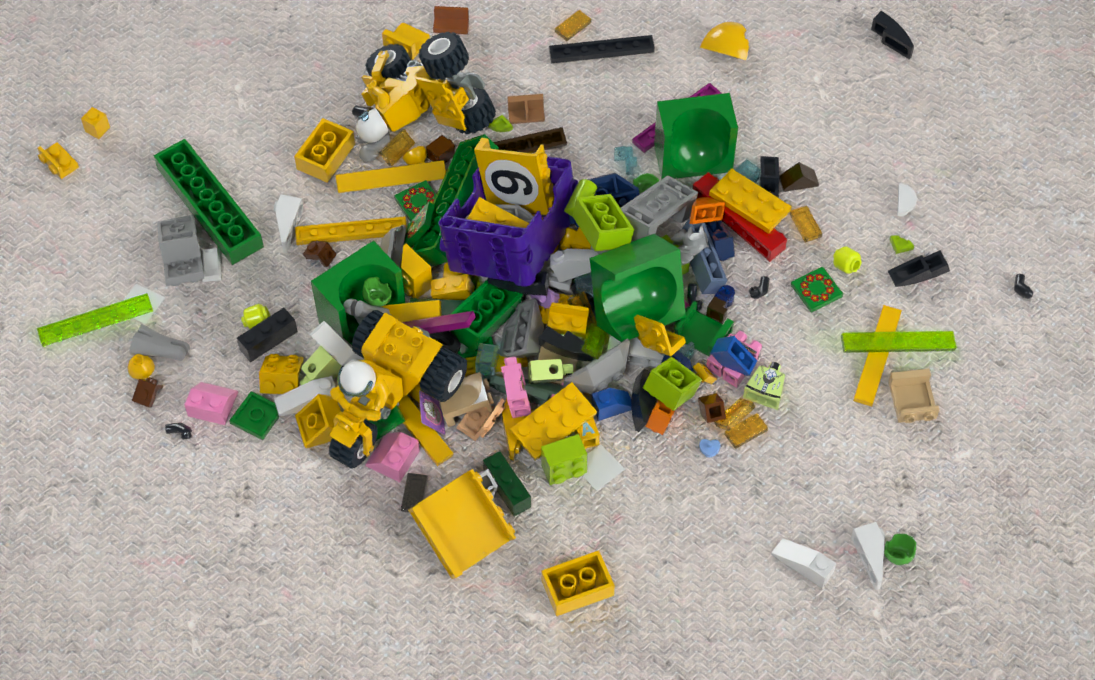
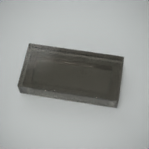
(414, 490)

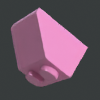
(210, 402)
(394, 455)

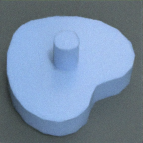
(709, 448)

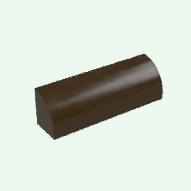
(530, 143)

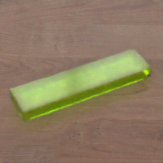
(594, 341)

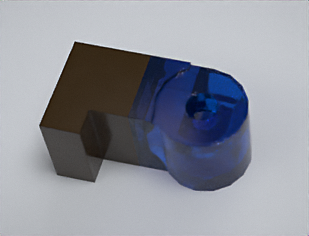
(718, 306)

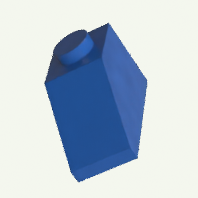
(733, 355)
(611, 403)

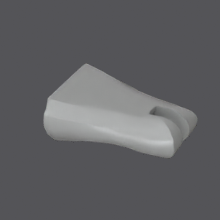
(361, 309)
(150, 343)

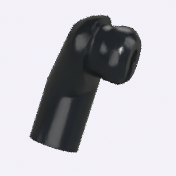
(179, 428)

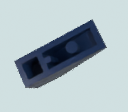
(721, 239)

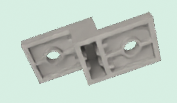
(180, 250)

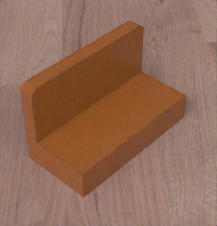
(451, 19)

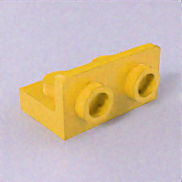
(58, 160)
(568, 318)

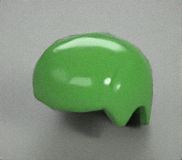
(645, 181)
(375, 292)
(900, 549)

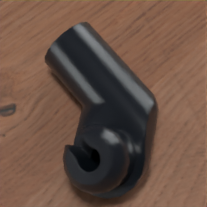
(1021, 288)
(762, 290)
(691, 295)

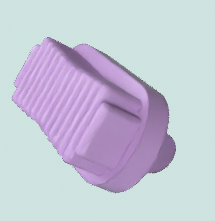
(546, 301)

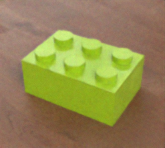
(602, 222)

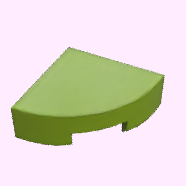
(500, 124)
(900, 244)

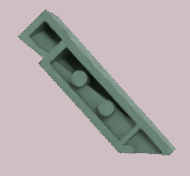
(537, 393)

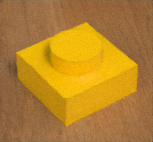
(704, 373)

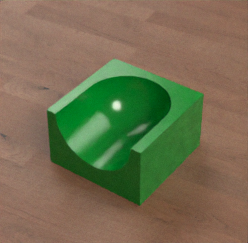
(695, 136)
(635, 281)
(346, 282)

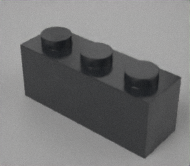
(267, 334)

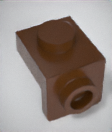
(320, 251)
(146, 391)

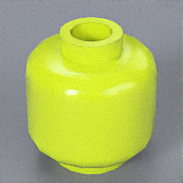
(847, 260)
(254, 315)

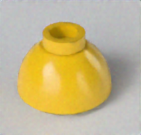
(415, 155)
(566, 241)
(140, 366)

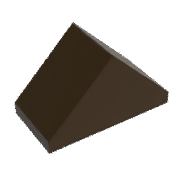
(798, 178)

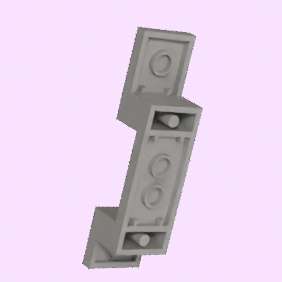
(656, 205)

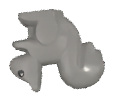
(371, 150)
(692, 243)

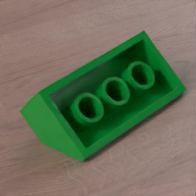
(492, 309)

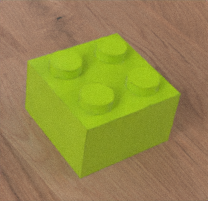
(672, 383)
(564, 459)

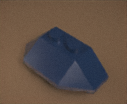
(617, 186)

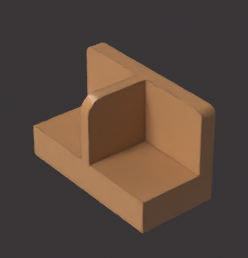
(526, 108)

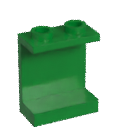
(701, 329)

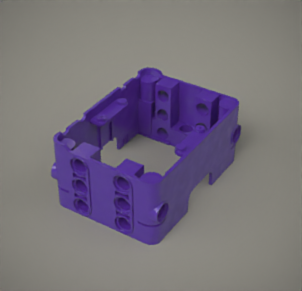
(501, 249)

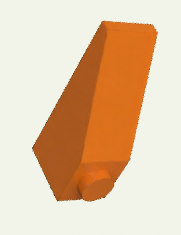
(706, 210)
(659, 418)

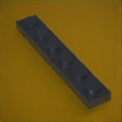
(601, 49)

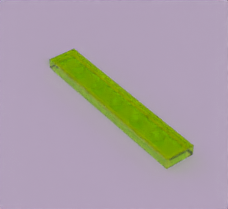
(94, 319)
(898, 341)

